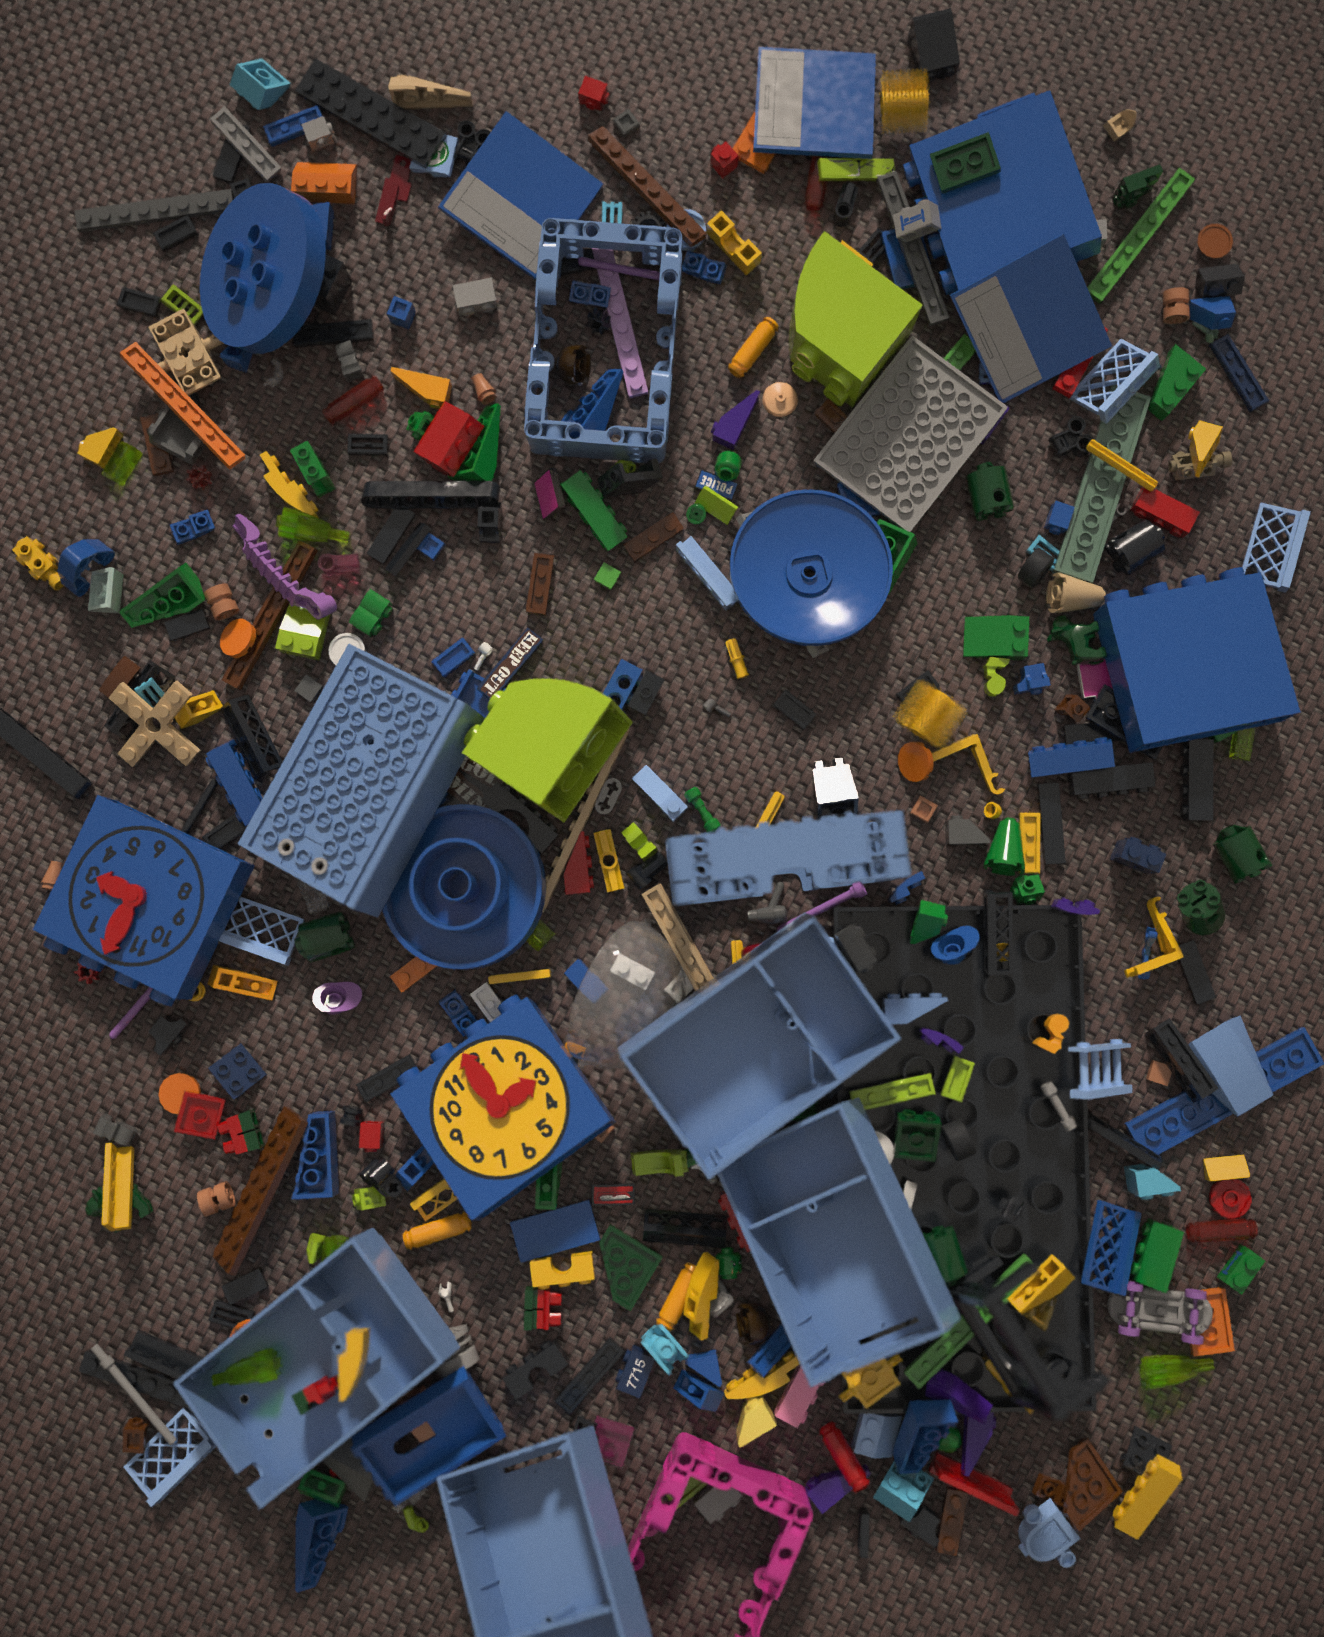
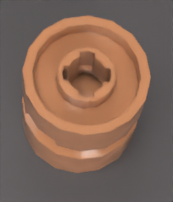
(1175, 304)
(220, 599)
(218, 1198)

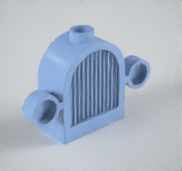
(1047, 1534)

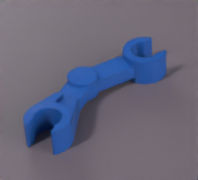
(1150, 938)

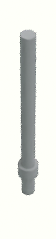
(107, 1363)

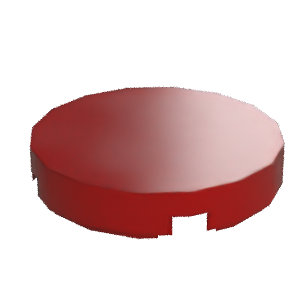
(1230, 1198)

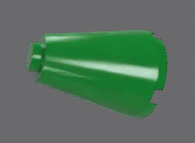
(1006, 849)

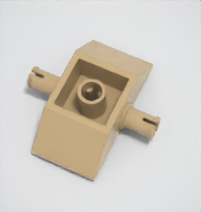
(178, 339)

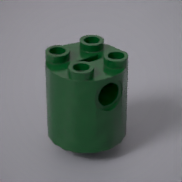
(990, 491)
(1241, 852)
(1201, 908)
(324, 937)
(946, 1254)

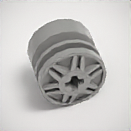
(464, 1356)

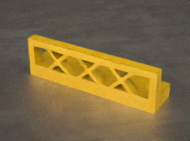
(118, 1187)
(428, 1196)

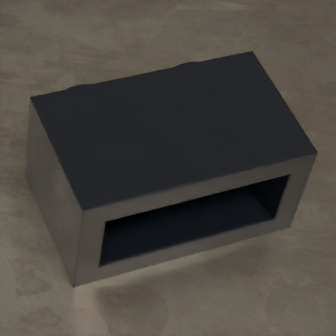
(1219, 281)

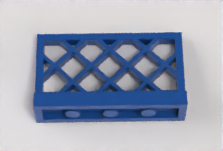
(1120, 1250)

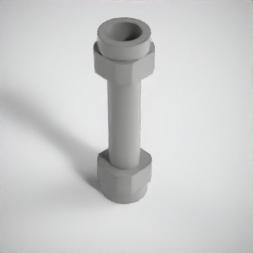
(1066, 1121)

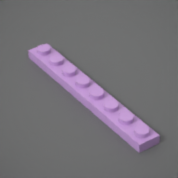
(622, 327)

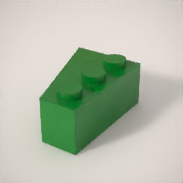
(1175, 381)

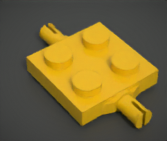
(871, 1381)

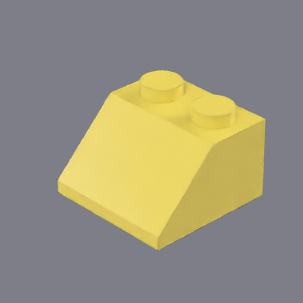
(754, 1420)

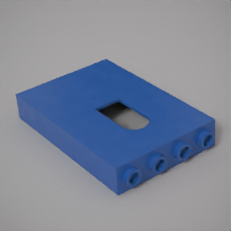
(462, 1428)

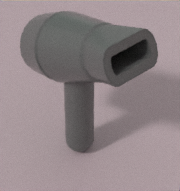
(773, 913)

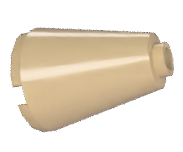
(1072, 594)

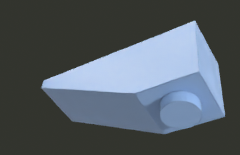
(660, 793)

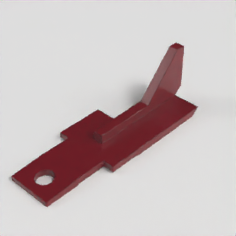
(394, 189)

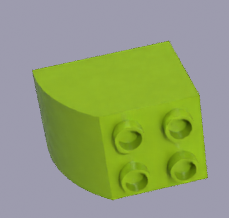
(846, 321)
(547, 740)

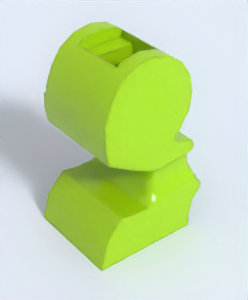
(995, 682)
(639, 841)

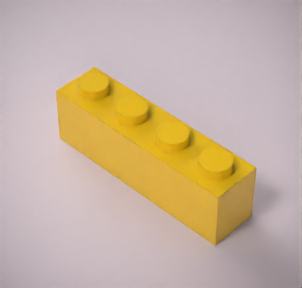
(1147, 1496)

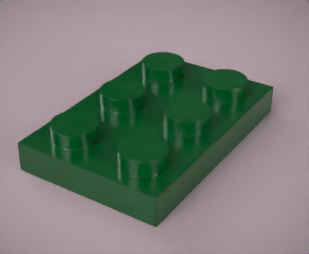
(965, 163)

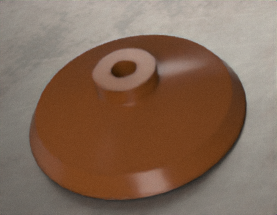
(1215, 240)

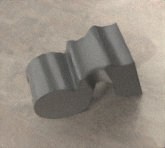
(348, 361)
(119, 1131)

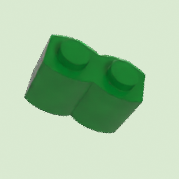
(371, 613)

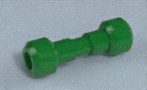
(694, 796)

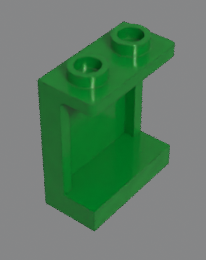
(312, 469)

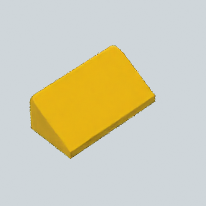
(1225, 1168)

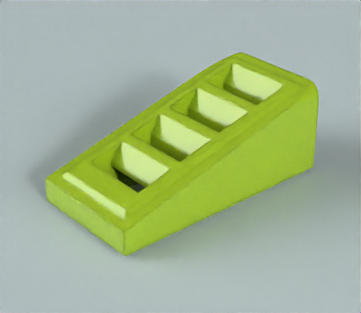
(169, 295)
(315, 1247)

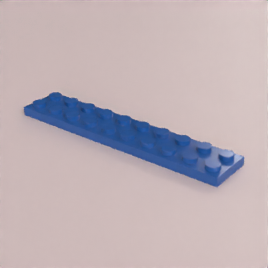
(1181, 1118)

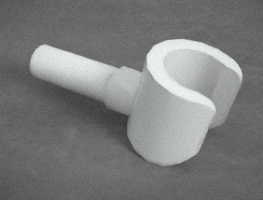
(486, 650)
(445, 1293)

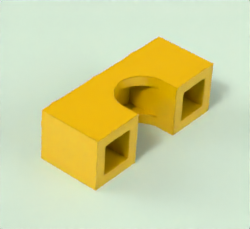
(741, 252)
(545, 1274)

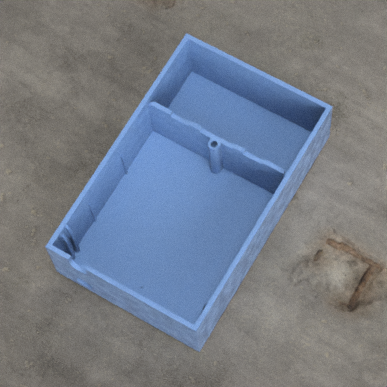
(837, 1242)
(543, 1544)

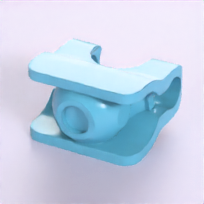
(663, 1347)

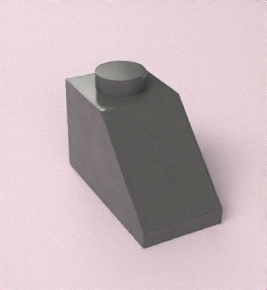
(963, 832)

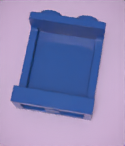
(470, 695)

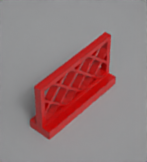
(976, 1483)

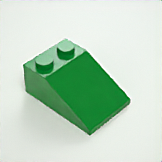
(996, 637)

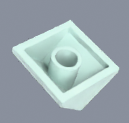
(105, 590)

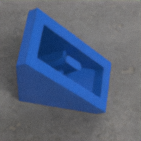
(236, 358)
(707, 1365)

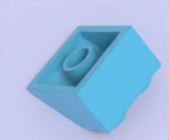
(258, 83)

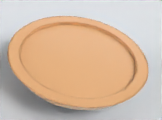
(780, 399)

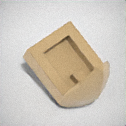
(1120, 124)

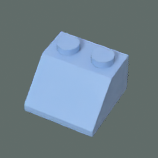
(876, 1434)

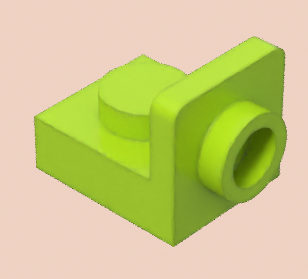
(367, 1198)

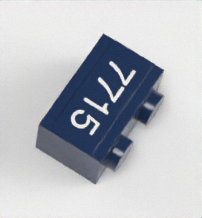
(635, 1371)

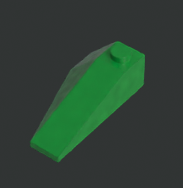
(482, 457)
(171, 596)

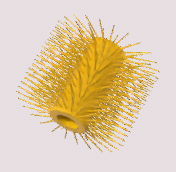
(904, 101)
(929, 714)

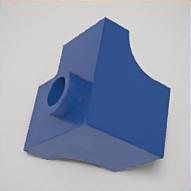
(1032, 680)

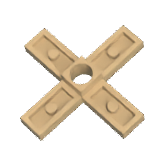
(147, 733)

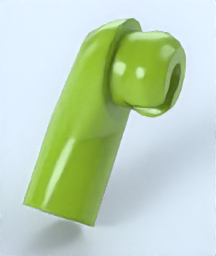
(413, 1521)

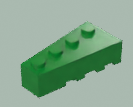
(593, 510)

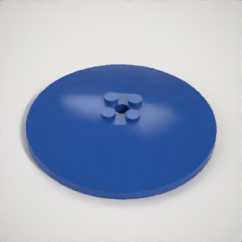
(817, 534)

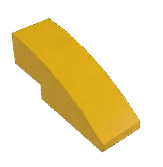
(353, 1361)

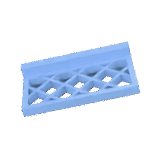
(1126, 386)
(1293, 545)
(257, 947)
(179, 1472)

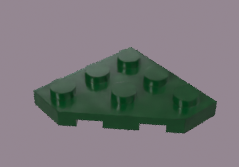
(627, 1265)

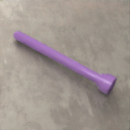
(619, 268)
(855, 891)
(130, 1014)

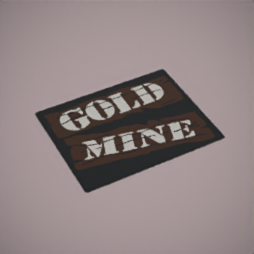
(470, 784)

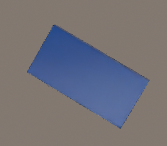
(453, 657)

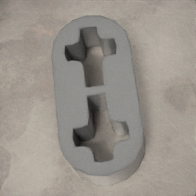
(612, 799)

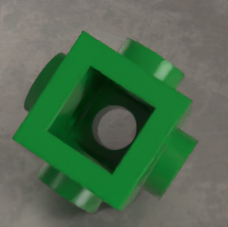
(419, 423)
(1027, 889)

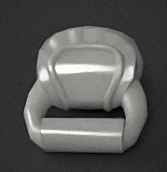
(723, 1301)

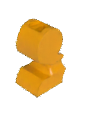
(1055, 1026)

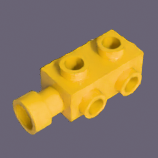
(30, 553)

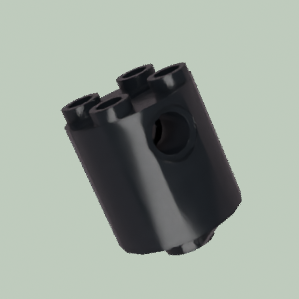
(1136, 547)

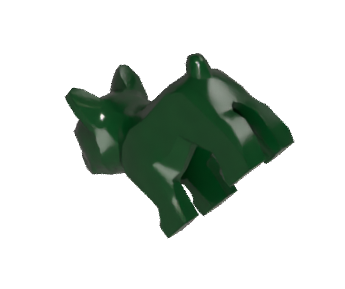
(1077, 639)
(139, 1202)

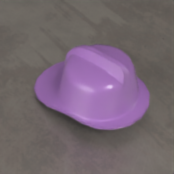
(337, 997)

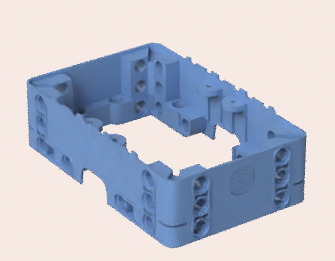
(569, 239)
(820, 852)

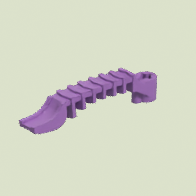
(317, 604)

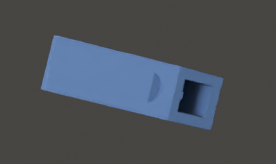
(905, 1010)

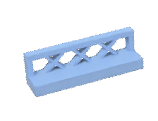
(707, 572)

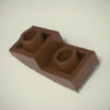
(124, 672)
(1050, 1487)

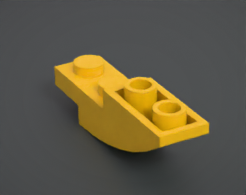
(288, 490)
(700, 1292)
(753, 1385)

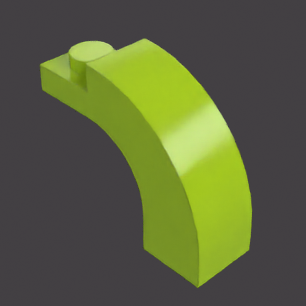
(659, 1161)

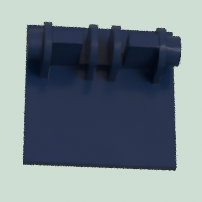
(237, 1071)

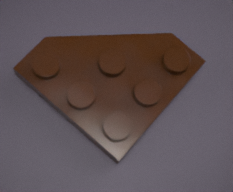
(1088, 1485)

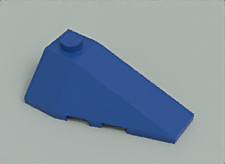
(596, 407)
(315, 1536)

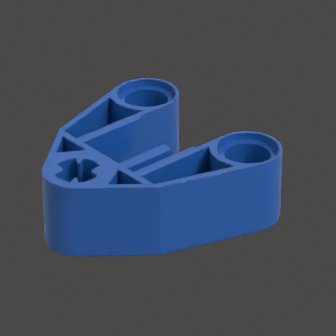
(77, 558)

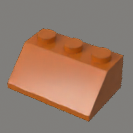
(325, 182)

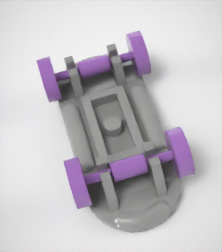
(1167, 1312)

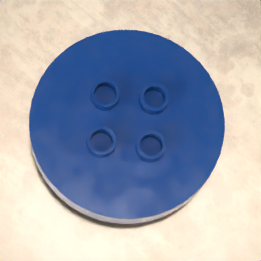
(262, 268)
(468, 890)

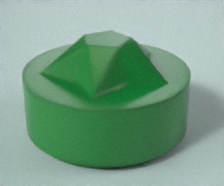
(696, 513)

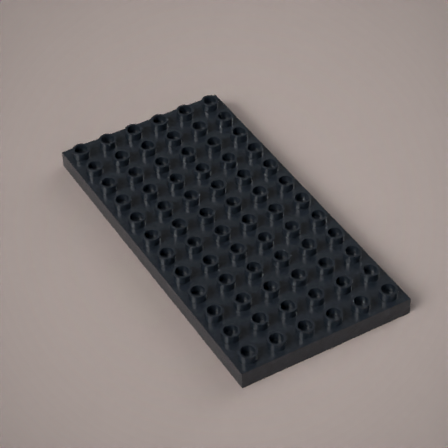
(1007, 1115)

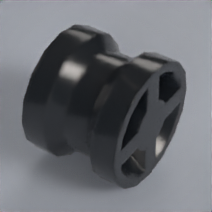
(351, 1115)

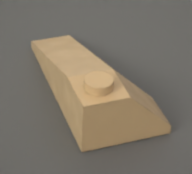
(419, 93)

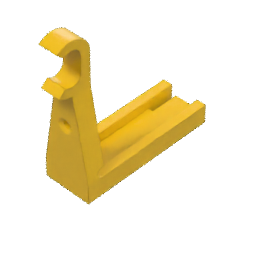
(978, 753)
(1166, 941)

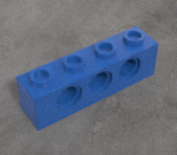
(628, 672)

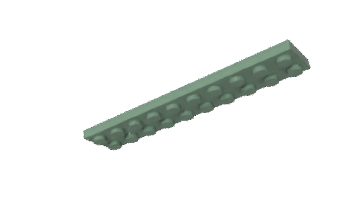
(1100, 492)

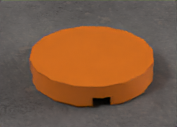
(237, 638)
(915, 761)
(173, 1088)

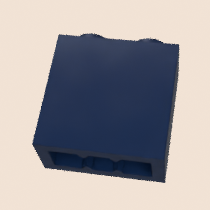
(1138, 856)

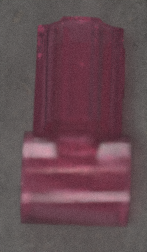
(341, 563)

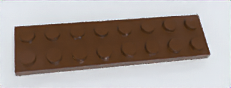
(259, 1190)

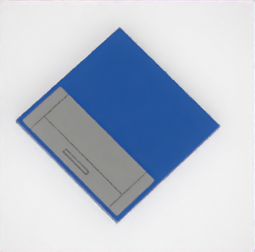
(815, 103)
(514, 188)
(1031, 319)

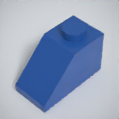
(1213, 312)
(699, 1391)

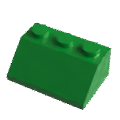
(901, 546)
(1156, 1254)

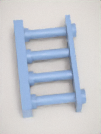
(1107, 1087)

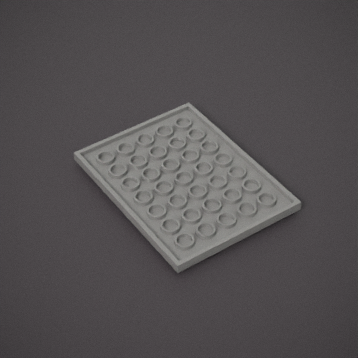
(910, 434)

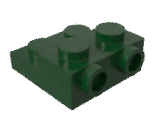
(1135, 186)
(916, 1136)

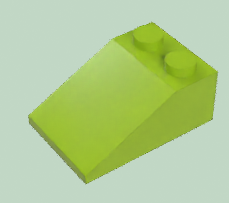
(302, 633)

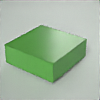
(607, 576)

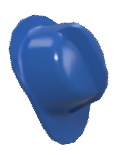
(955, 945)

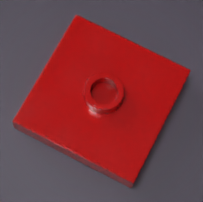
(199, 1115)

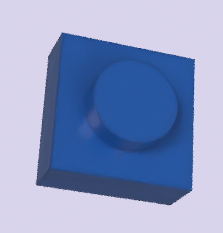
(431, 546)

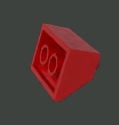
(448, 439)

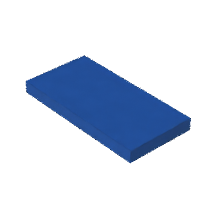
(555, 1230)

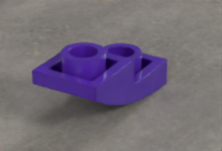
(1080, 908)
(931, 1036)

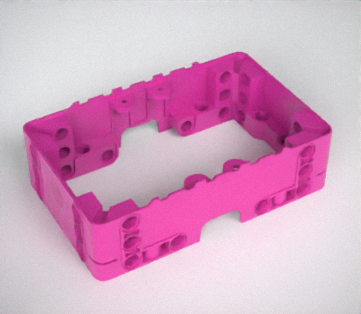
(784, 1498)

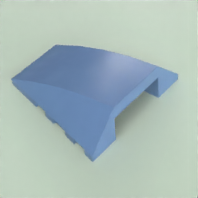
(1233, 1066)

